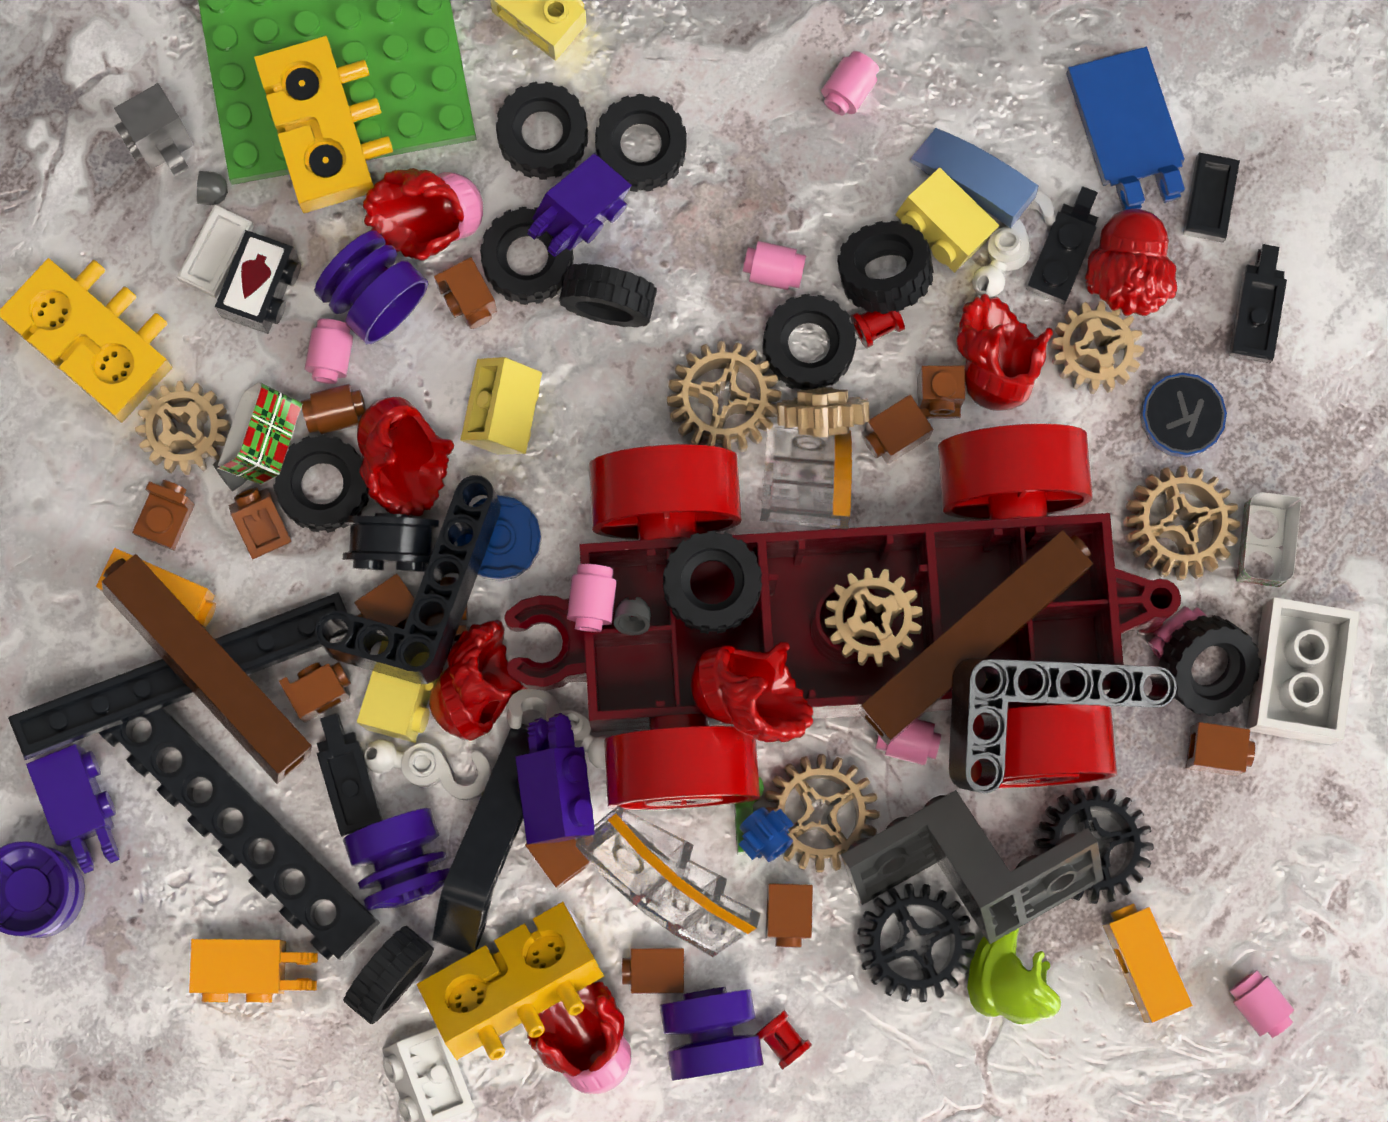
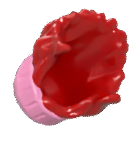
(423, 210)
(588, 1045)

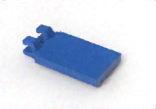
(1128, 125)

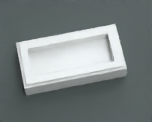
(214, 251)

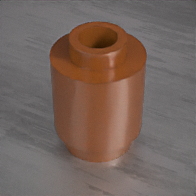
(333, 409)

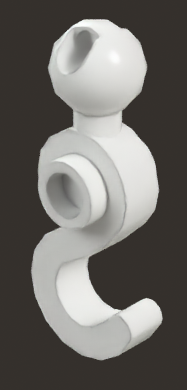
(1009, 250)
(548, 705)
(426, 765)

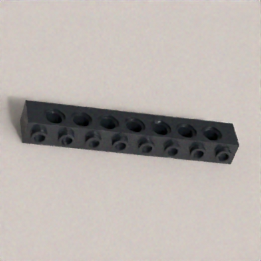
(352, 919)

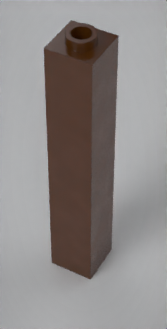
(976, 635)
(205, 667)

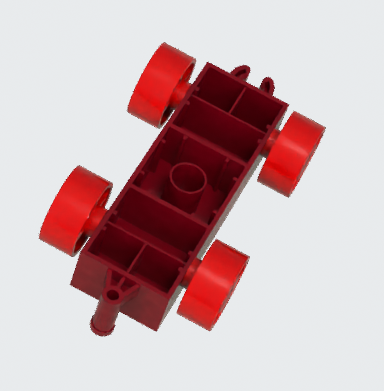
(686, 489)

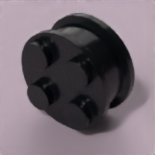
(390, 539)

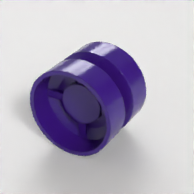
(38, 890)
(709, 1021)

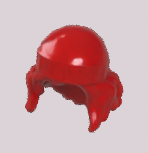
(1132, 264)
(999, 354)
(401, 457)
(474, 684)
(751, 692)

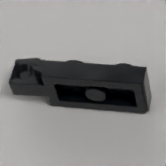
(1065, 249)
(1259, 308)
(347, 778)

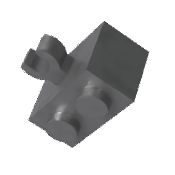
(153, 130)

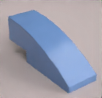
(981, 175)

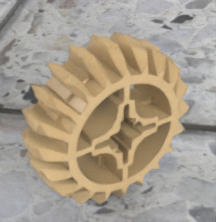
(706, 393)
(1184, 538)
(850, 792)

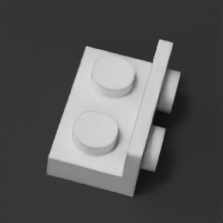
(426, 1078)

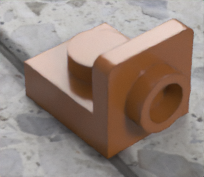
(164, 514)
(258, 522)

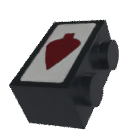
(258, 282)

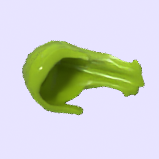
(1006, 988)

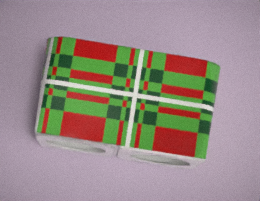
(260, 434)
(1286, 536)

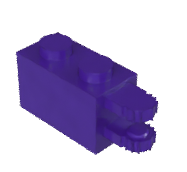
(580, 205)
(554, 784)
(74, 802)

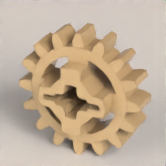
(1100, 364)
(823, 412)
(173, 441)
(892, 607)

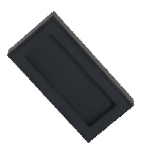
(1211, 197)

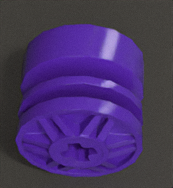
(371, 287)
(398, 859)

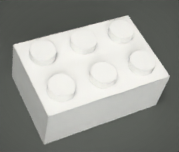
(1303, 671)

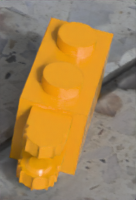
(245, 968)

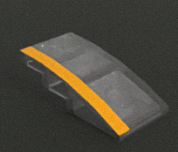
(806, 478)
(663, 883)

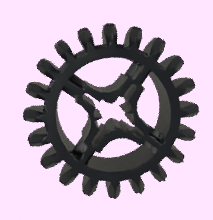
(1128, 834)
(924, 961)

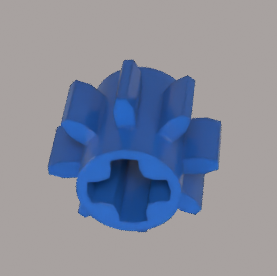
(766, 834)

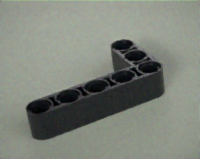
(430, 597)
(1042, 687)
(483, 852)

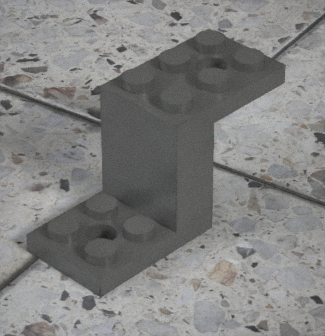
(992, 894)

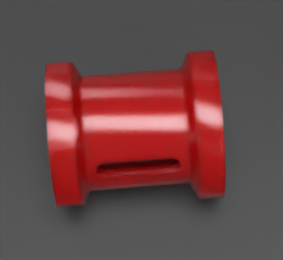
(875, 325)
(783, 1040)

